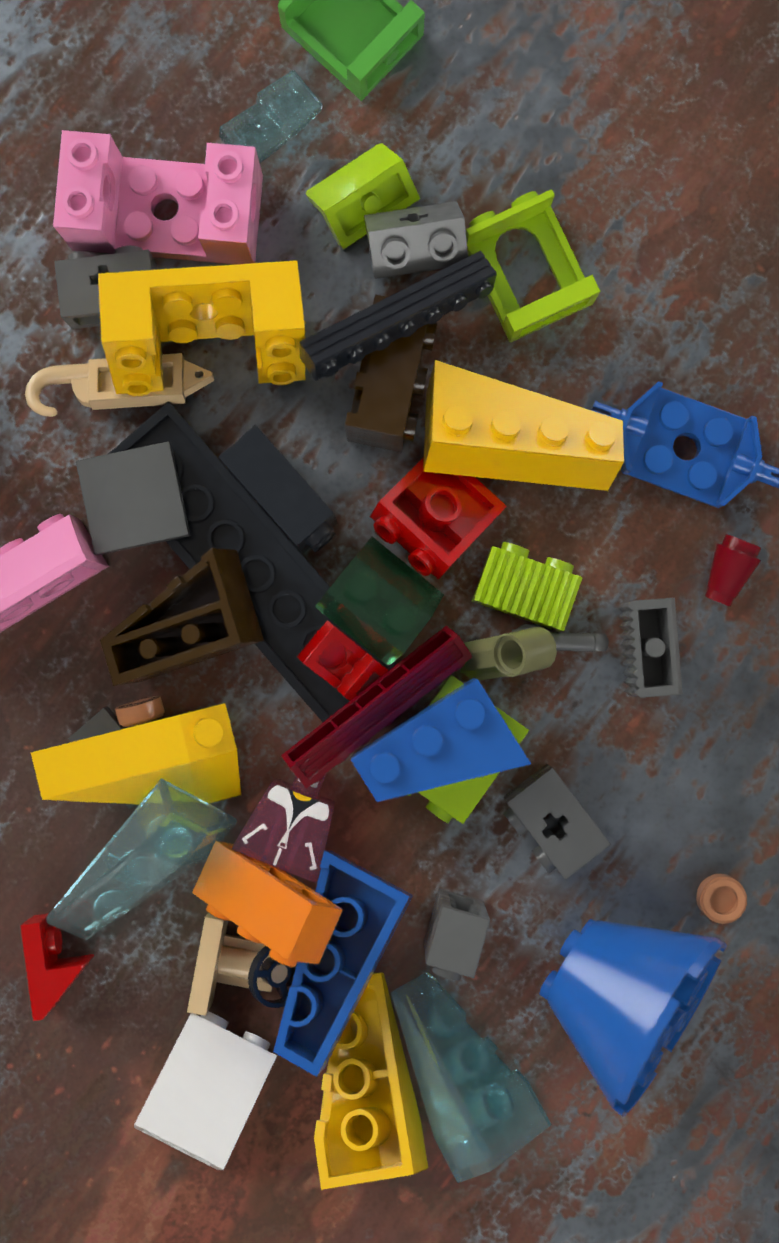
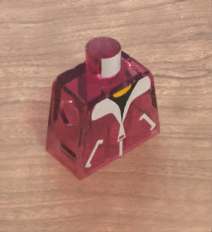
(289, 828)

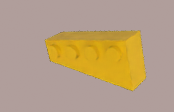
(516, 434)

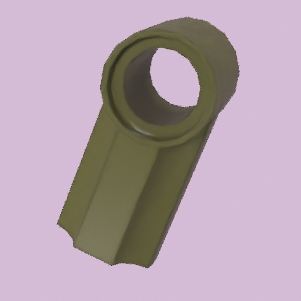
(510, 654)

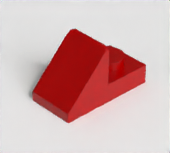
(46, 974)

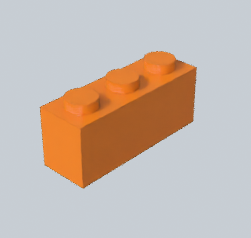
(267, 905)

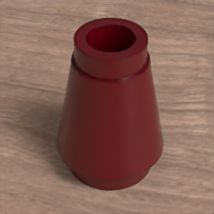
(731, 568)

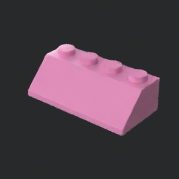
(45, 567)

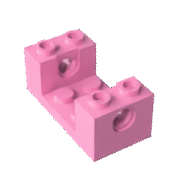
(112, 201)

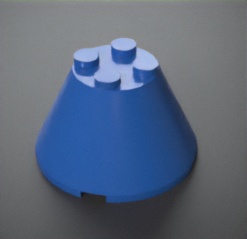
(628, 997)

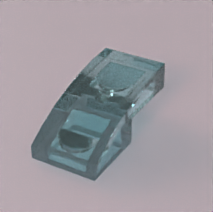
(275, 118)

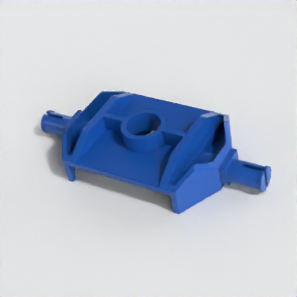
(726, 446)

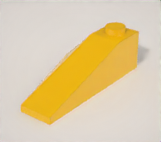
(368, 1103)

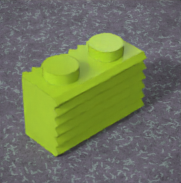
(527, 587)

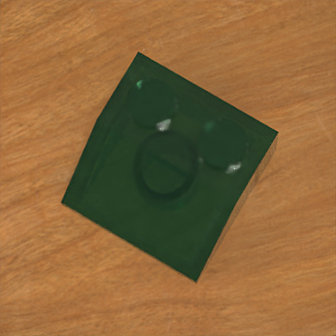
(380, 602)

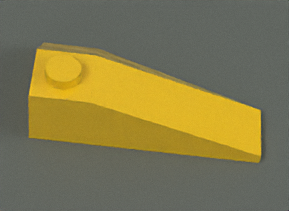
(126, 764)

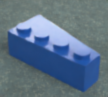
(328, 992)

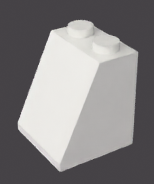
(206, 1090)

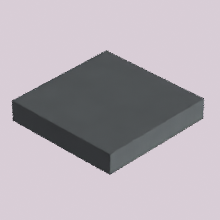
(133, 498)

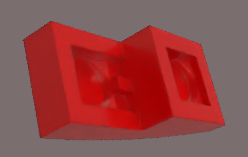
(341, 661)

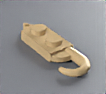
(95, 387)

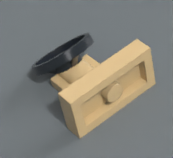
(237, 963)

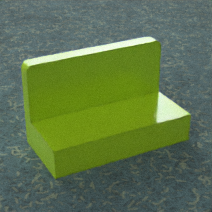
(363, 187)

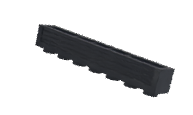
(397, 316)

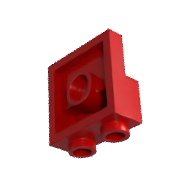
(435, 517)

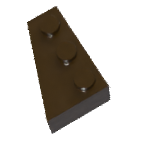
(386, 391)
(186, 624)

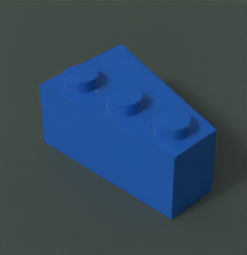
(440, 746)

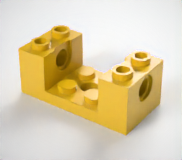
(201, 303)

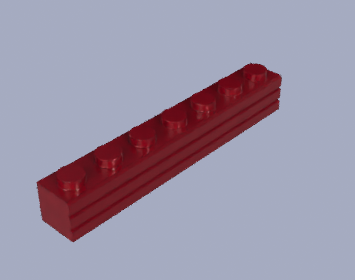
(377, 706)

